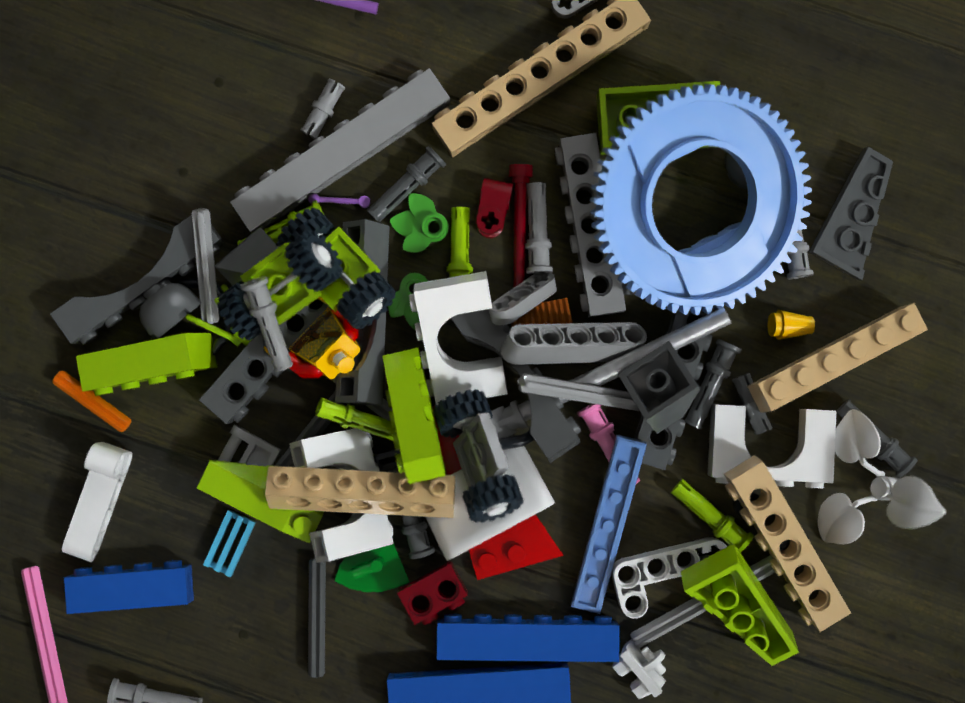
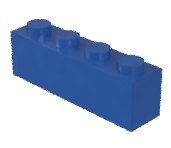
(128, 588)

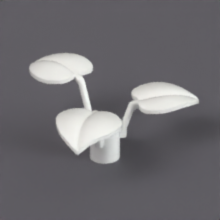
(910, 497)

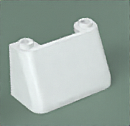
(461, 534)

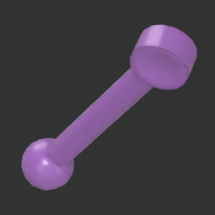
(363, 201)

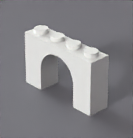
(435, 304)
(810, 462)
(362, 531)

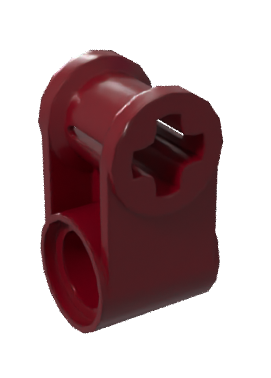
(494, 203)

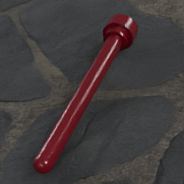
(520, 177)

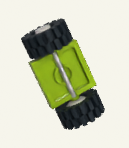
(295, 279)
(360, 291)

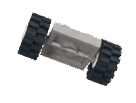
(479, 455)

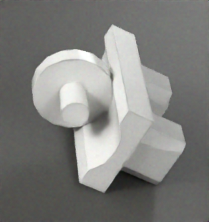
(646, 667)

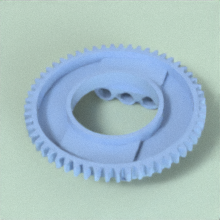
(720, 265)

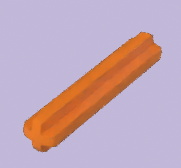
(93, 403)

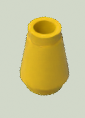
(789, 324)

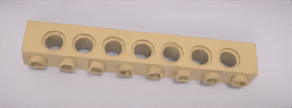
(456, 139)

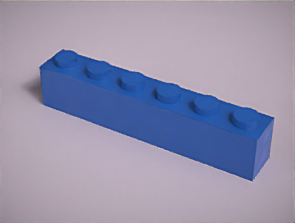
(528, 639)
(483, 685)

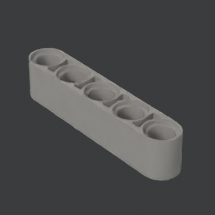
(571, 342)

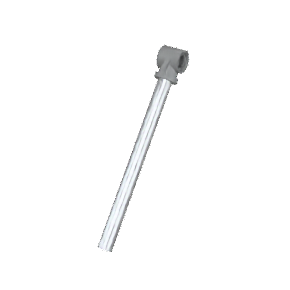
(516, 414)

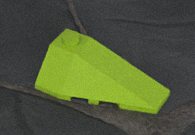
(244, 489)

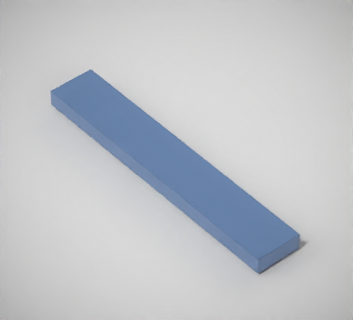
(608, 523)

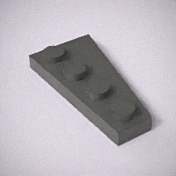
(850, 223)

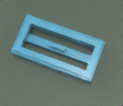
(219, 566)

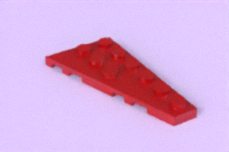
(511, 549)

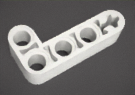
(97, 500)
(669, 570)

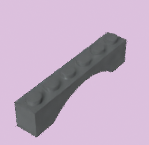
(85, 316)
(365, 381)
(548, 425)

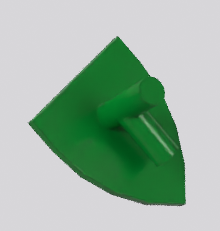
(372, 570)

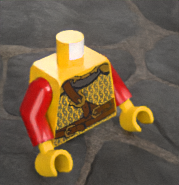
(325, 347)

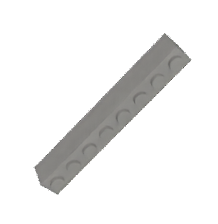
(341, 151)

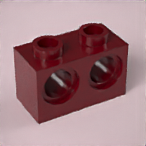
(429, 586)

